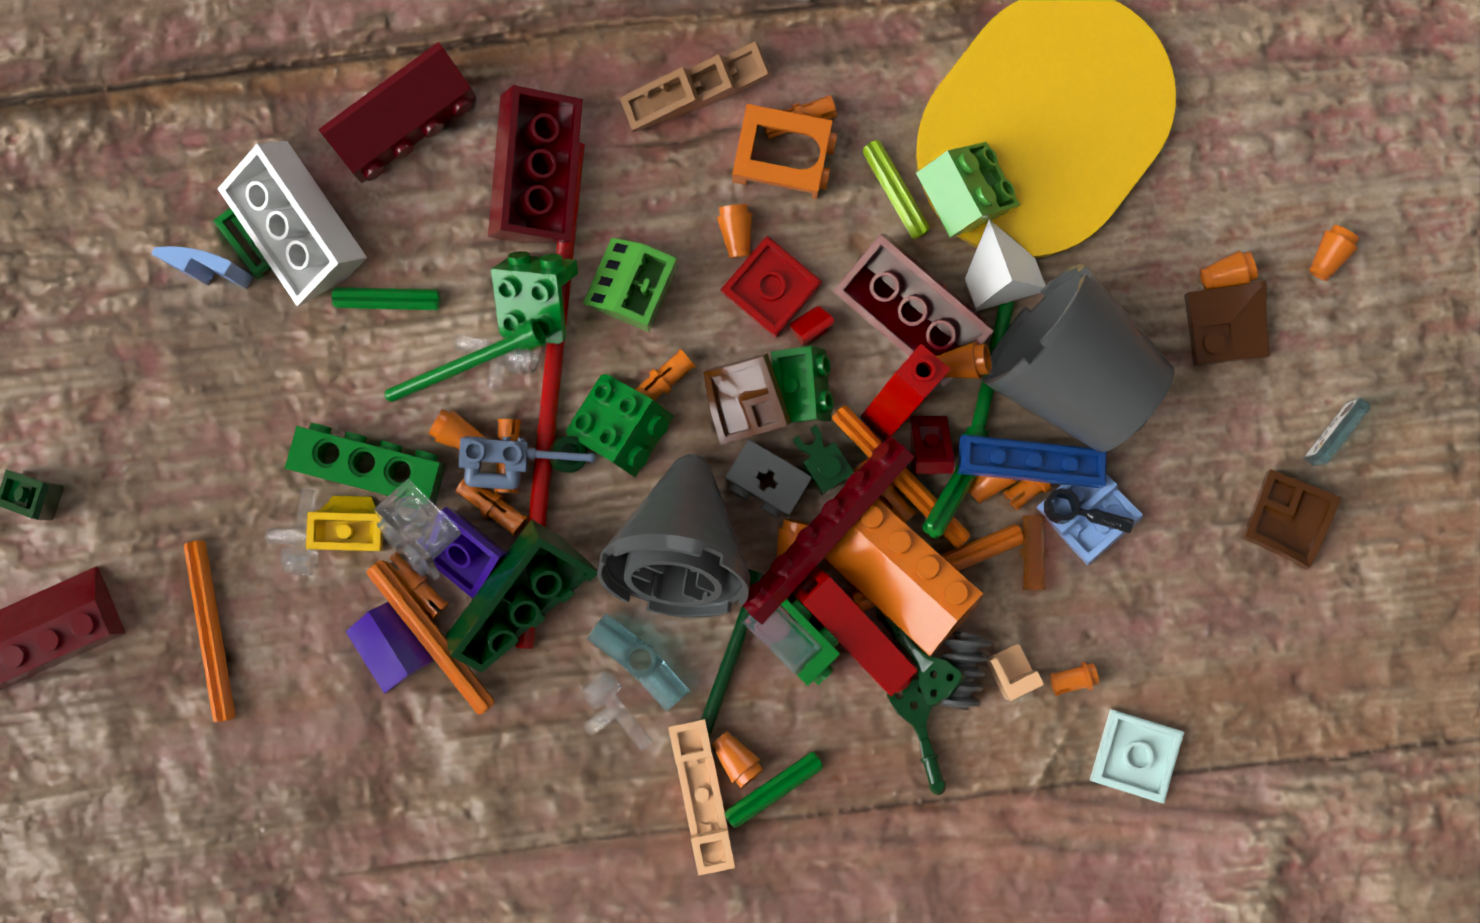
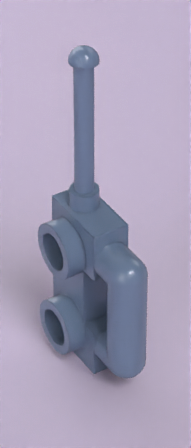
(512, 453)

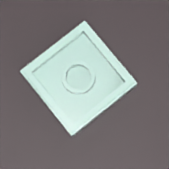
(1136, 756)

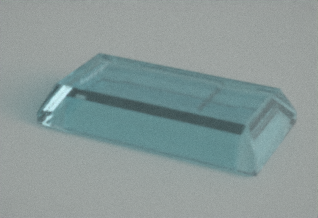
(784, 639)

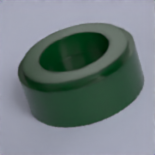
(570, 445)

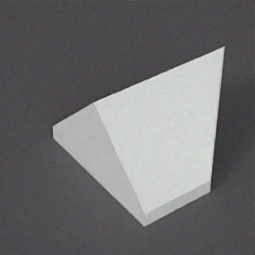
(1001, 270)

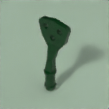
(927, 666)
(918, 720)

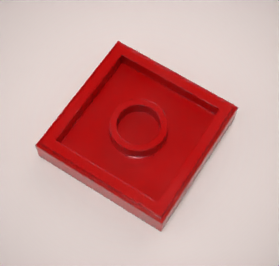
(771, 286)

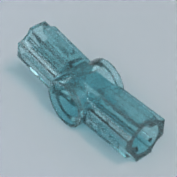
(621, 643)

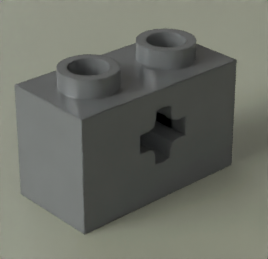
(758, 461)

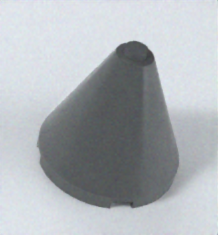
(678, 548)

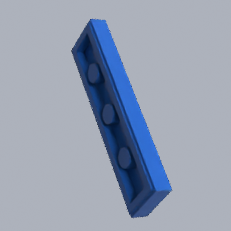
(1032, 461)

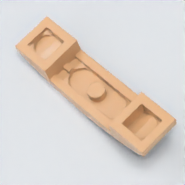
(702, 797)

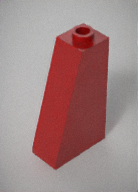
(904, 392)
(854, 631)

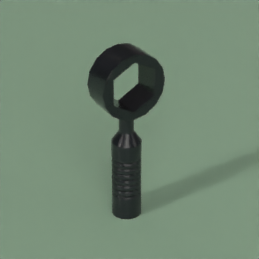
(1093, 515)

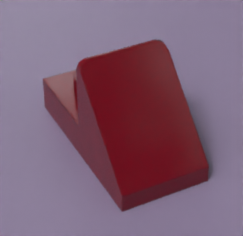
(931, 445)

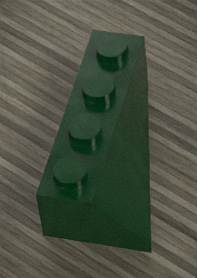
(518, 594)

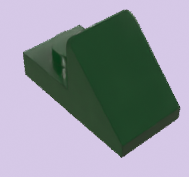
(30, 496)

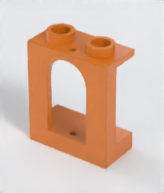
(804, 180)

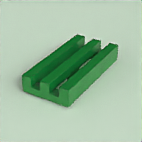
(257, 271)

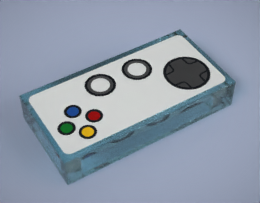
(1337, 432)

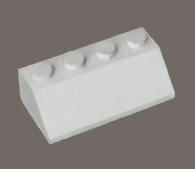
(291, 221)

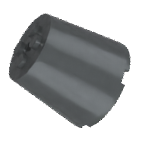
(1081, 363)

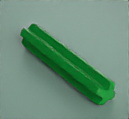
(386, 298)
(947, 504)
(774, 789)

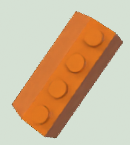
(904, 577)

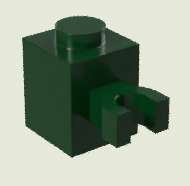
(825, 465)

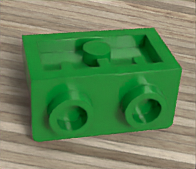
(804, 383)

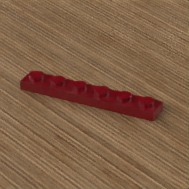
(826, 529)

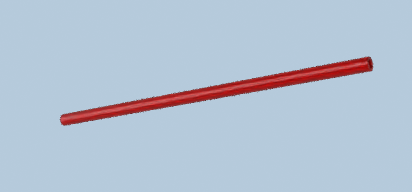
(550, 400)

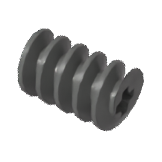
(965, 657)

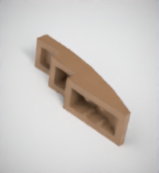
(695, 87)

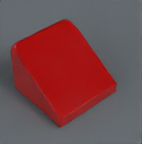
(812, 325)

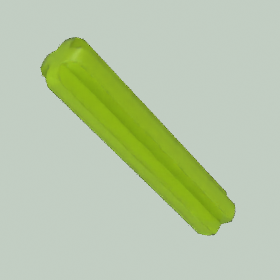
(895, 189)

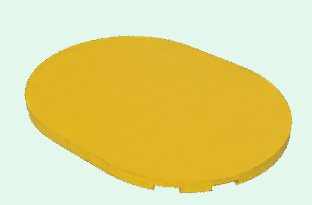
(1068, 103)

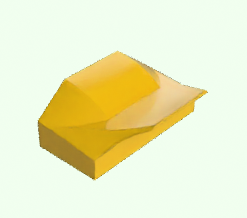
(344, 525)

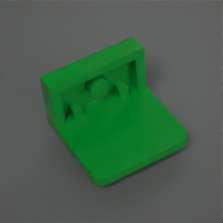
(531, 289)
(619, 424)
(818, 666)

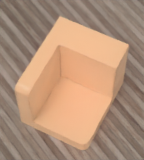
(1013, 673)

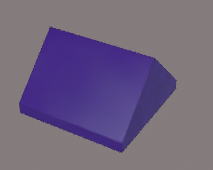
(469, 557)
(388, 647)

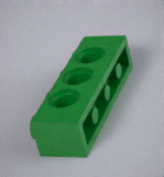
(308, 458)

